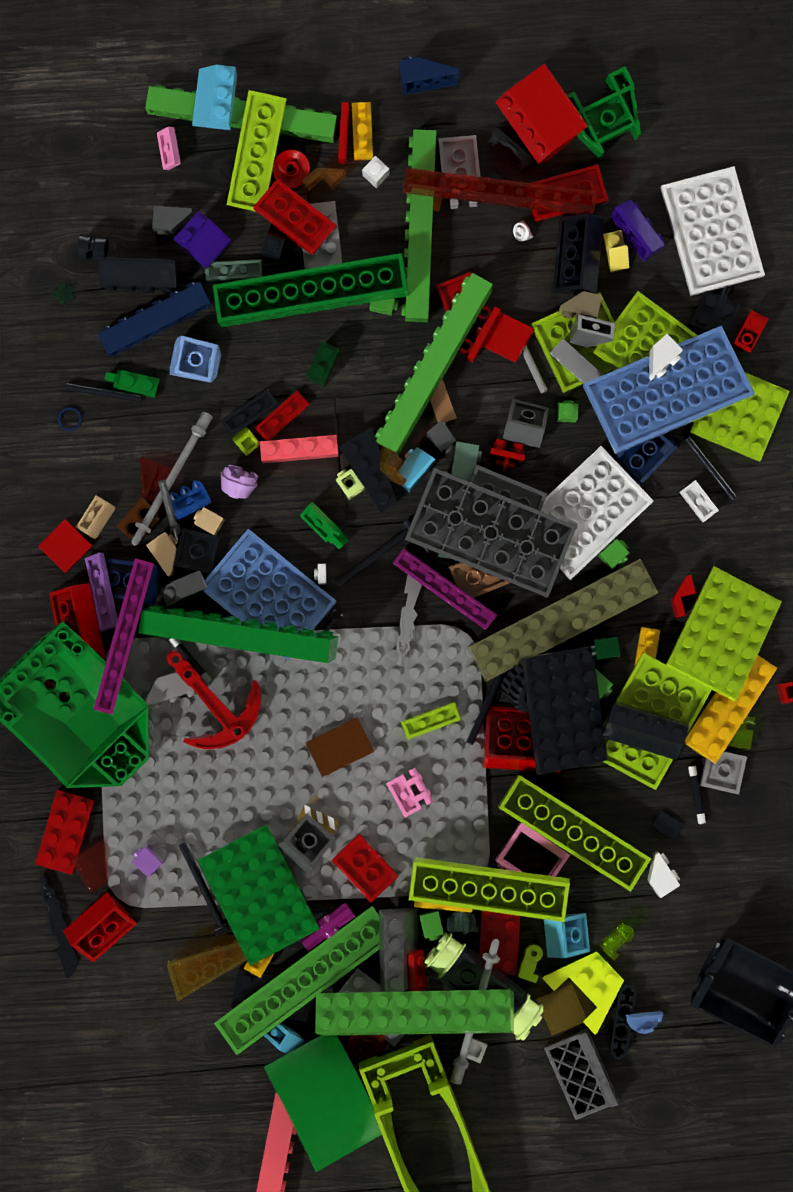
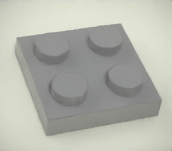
(725, 774)

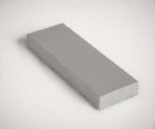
(575, 362)

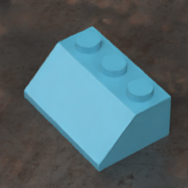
(215, 97)

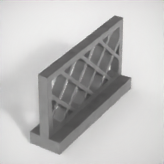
(598, 1072)

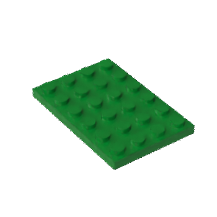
(258, 894)

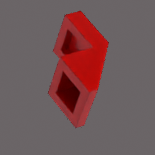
(685, 588)

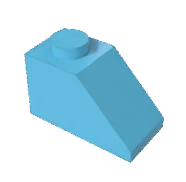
(284, 1038)

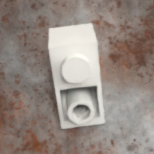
(662, 355)
(661, 877)

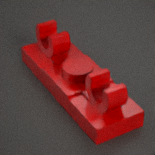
(481, 333)

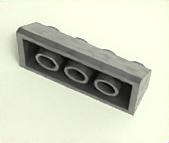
(396, 939)

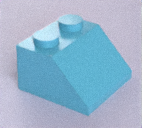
(415, 467)
(567, 937)

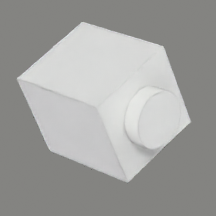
(375, 172)

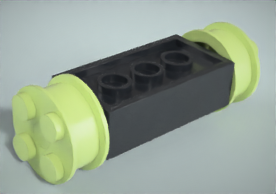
(463, 969)

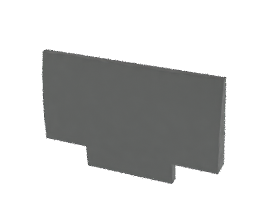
(492, 527)

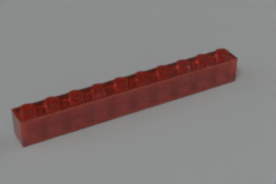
(498, 191)

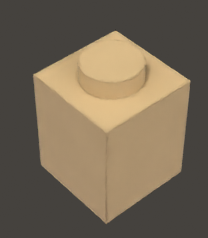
(208, 521)

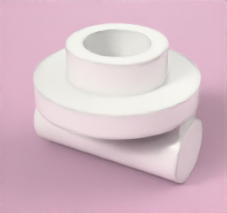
(522, 232)

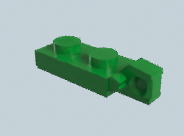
(134, 383)
(323, 526)

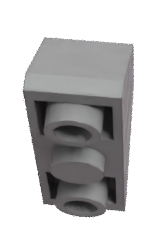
(168, 688)

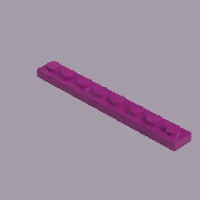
(123, 636)

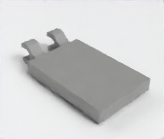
(460, 157)

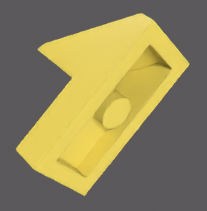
(616, 251)

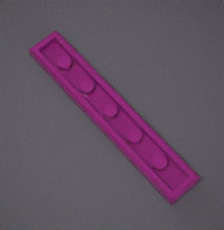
(444, 589)

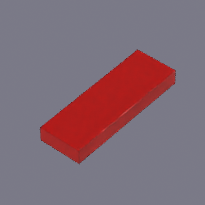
(343, 140)
(282, 416)

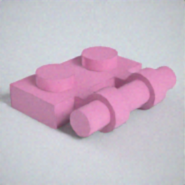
(404, 795)

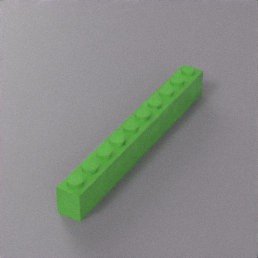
(295, 122)
(419, 231)

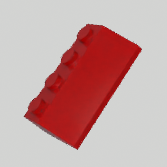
(77, 609)

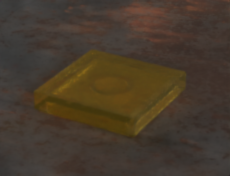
(561, 1009)

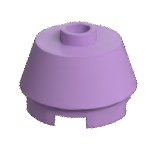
(238, 482)

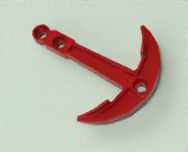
(227, 719)

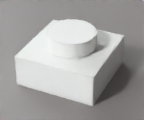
(320, 574)
(476, 1050)

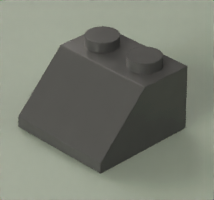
(526, 423)
(306, 843)

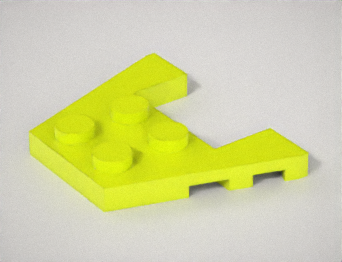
(595, 980)

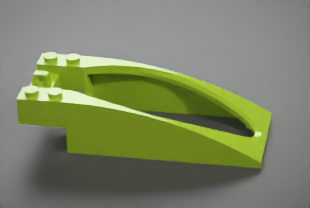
(419, 1054)

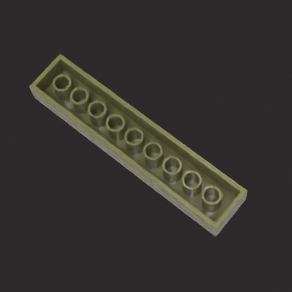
(563, 620)

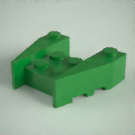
(610, 115)

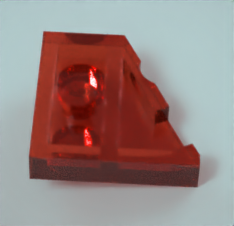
(151, 474)
(92, 866)

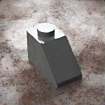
(170, 219)
(591, 331)
(441, 438)
(183, 589)

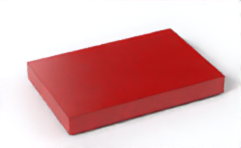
(365, 868)

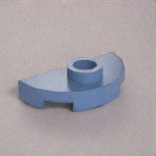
(644, 1022)

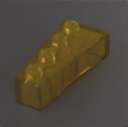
(202, 967)

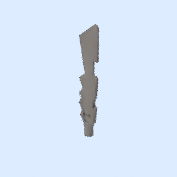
(407, 618)

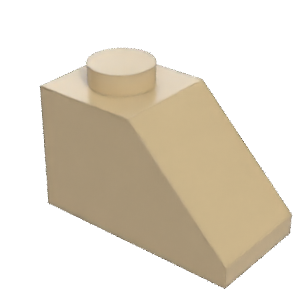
(164, 551)

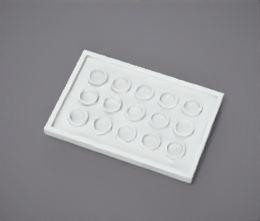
(712, 231)
(598, 501)

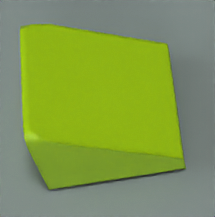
(246, 441)

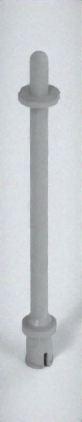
(197, 431)
(461, 1063)

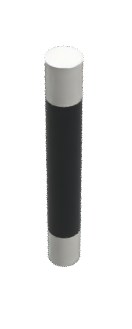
(187, 656)
(697, 794)

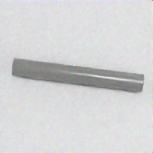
(534, 370)

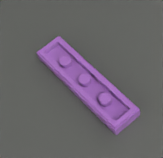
(101, 592)

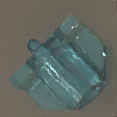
(461, 922)

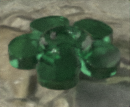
(64, 294)

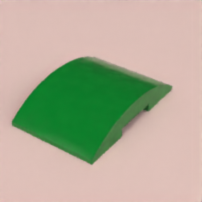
(324, 1100)

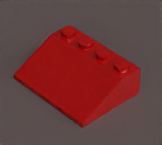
(541, 114)
(508, 740)

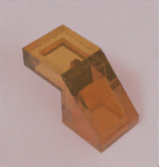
(330, 176)
(390, 464)

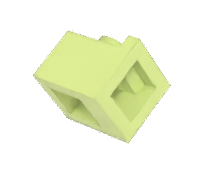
(357, 486)

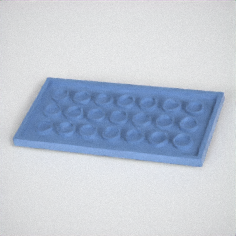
(640, 409)

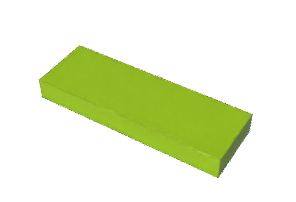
(431, 720)

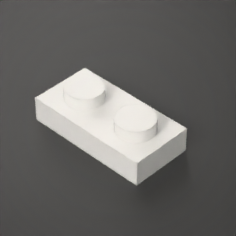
(699, 501)

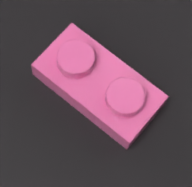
(168, 148)

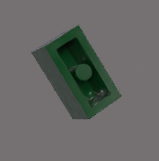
(323, 364)
(605, 648)

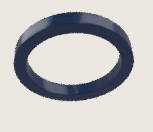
(77, 426)

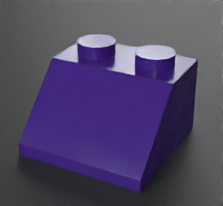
(202, 240)

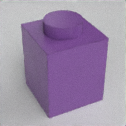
(147, 860)

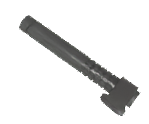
(174, 526)

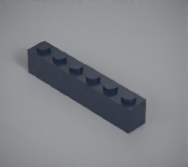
(154, 319)

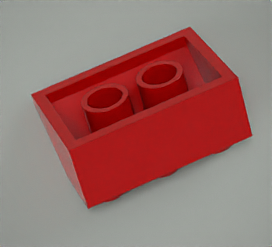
(99, 927)

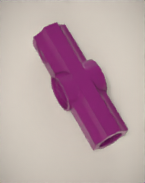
(328, 926)

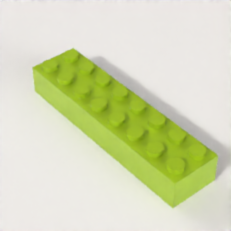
(574, 832)
(489, 889)

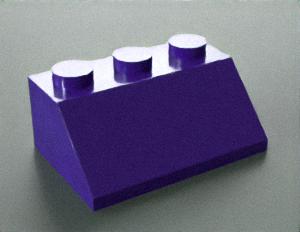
(637, 230)

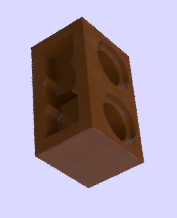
(134, 516)

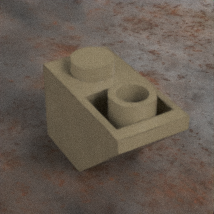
(582, 304)

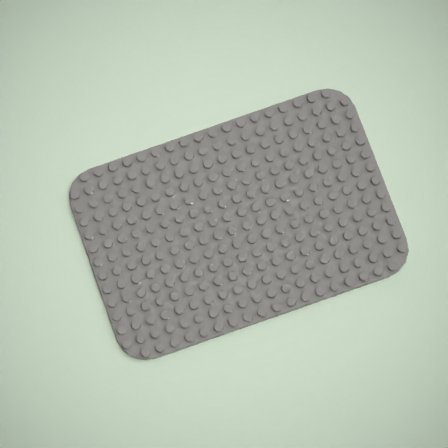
(270, 773)

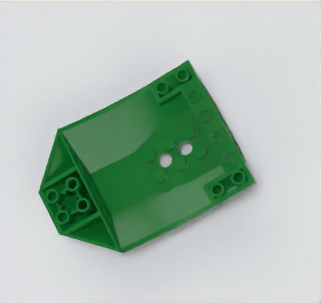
(69, 736)

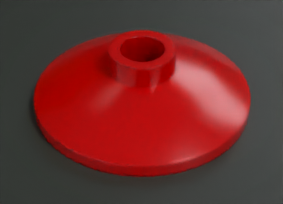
(299, 171)

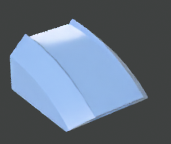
(195, 359)

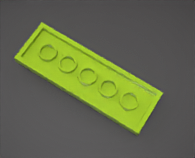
(256, 149)

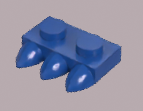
(189, 500)

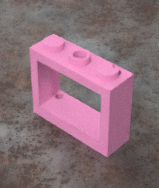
(504, 864)

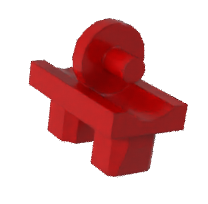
(499, 451)

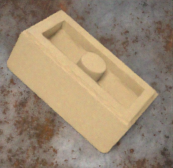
(95, 517)

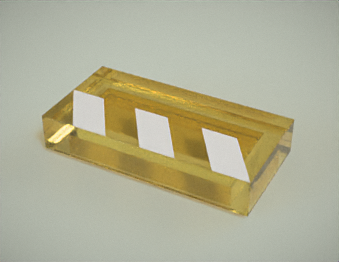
(327, 822)

